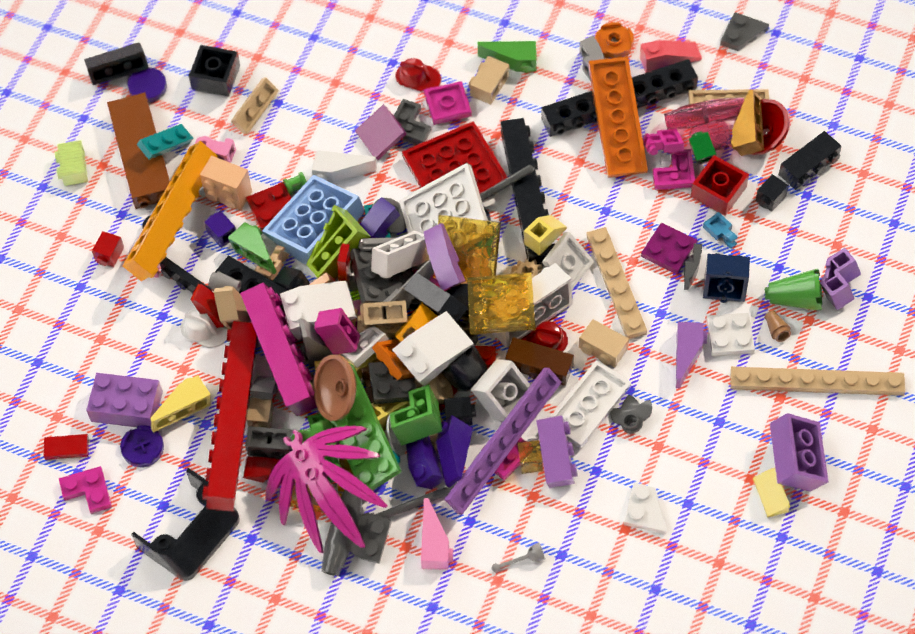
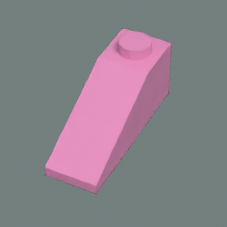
(435, 543)

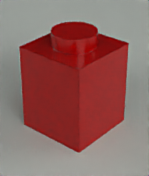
(107, 249)

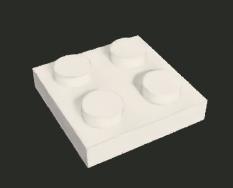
(569, 257)
(730, 334)

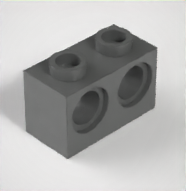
(267, 442)

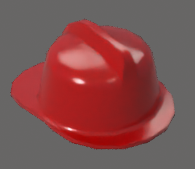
(417, 75)
(548, 335)

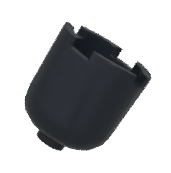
(466, 370)

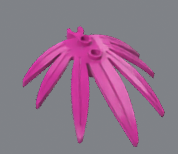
(310, 468)

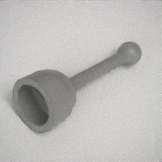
(534, 553)

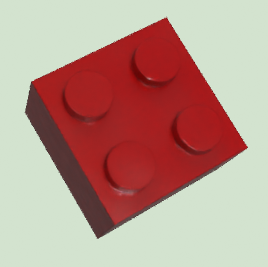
(719, 185)

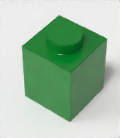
(702, 147)

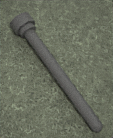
(506, 182)
(412, 503)

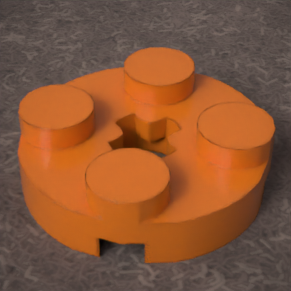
(619, 32)

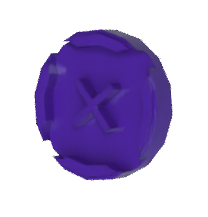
(149, 81)
(142, 446)

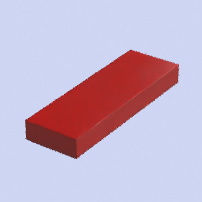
(344, 264)

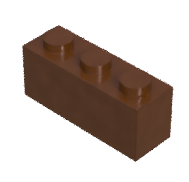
(532, 358)

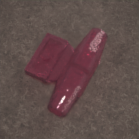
(707, 117)

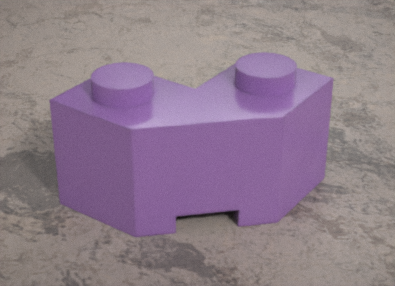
(839, 271)

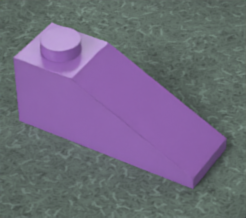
(689, 344)

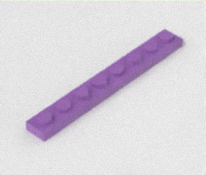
(502, 441)

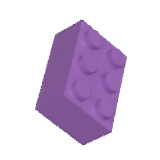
(123, 400)
(798, 452)

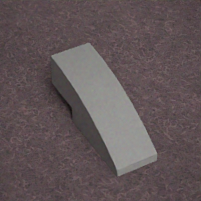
(589, 50)

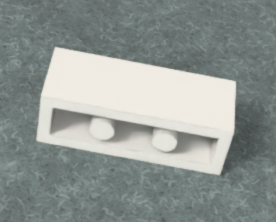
(399, 254)

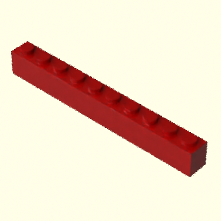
(231, 417)

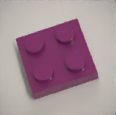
(669, 248)

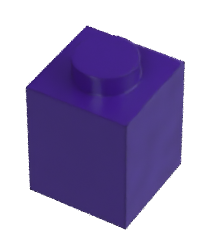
(219, 228)

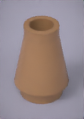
(777, 326)

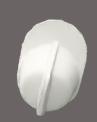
(202, 330)

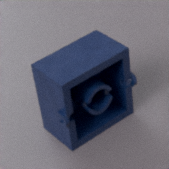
(726, 277)

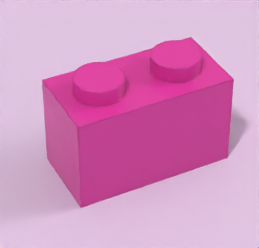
(337, 331)

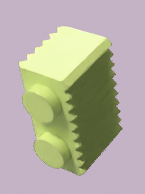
(72, 163)

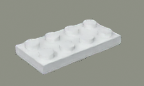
(591, 401)

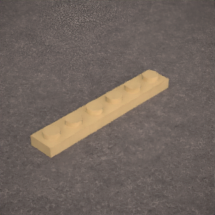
(616, 283)

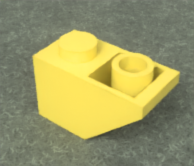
(543, 233)

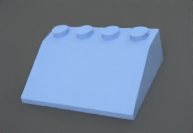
(304, 216)

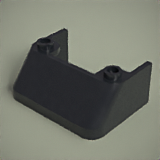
(197, 543)

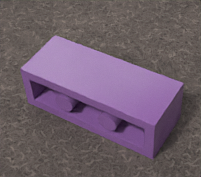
(556, 451)

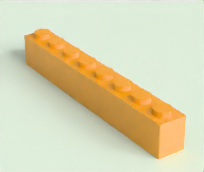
(168, 214)

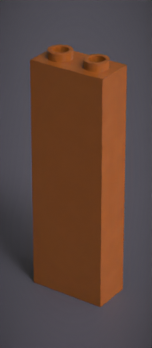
(133, 122)

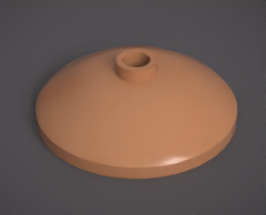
(334, 387)

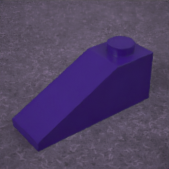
(453, 448)
(424, 463)

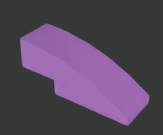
(443, 257)

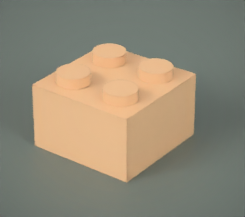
(226, 183)

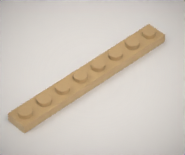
(817, 381)

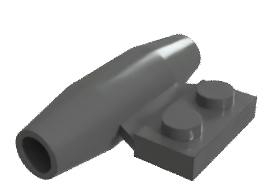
(372, 529)

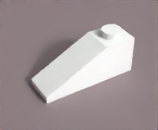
(341, 166)

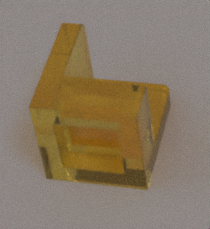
(530, 457)

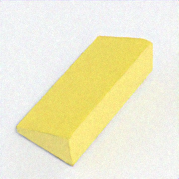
(771, 494)

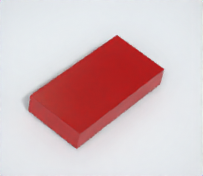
(66, 446)

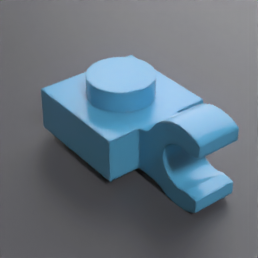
(720, 227)

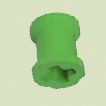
(295, 183)

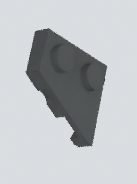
(741, 31)

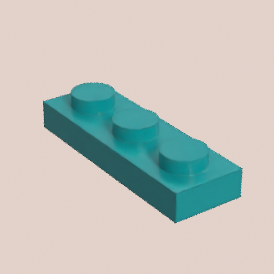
(165, 141)

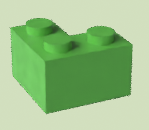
(418, 419)

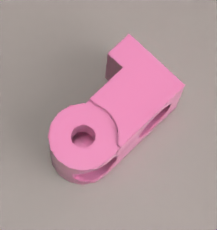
(224, 150)

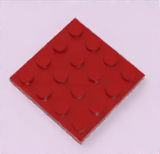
(451, 150)

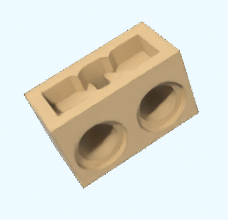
(383, 313)

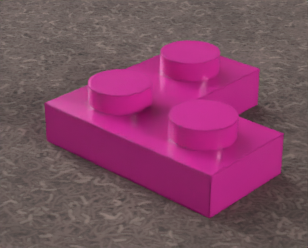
(679, 175)
(88, 483)

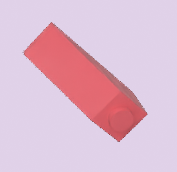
(667, 52)

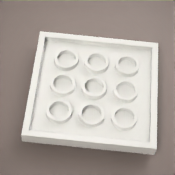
(449, 195)

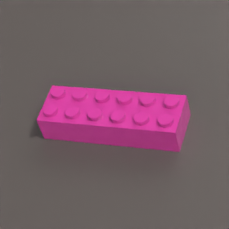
(280, 348)

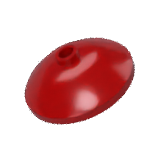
(775, 122)

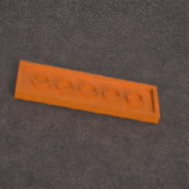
(617, 117)

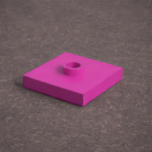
(447, 103)

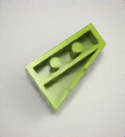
(339, 230)

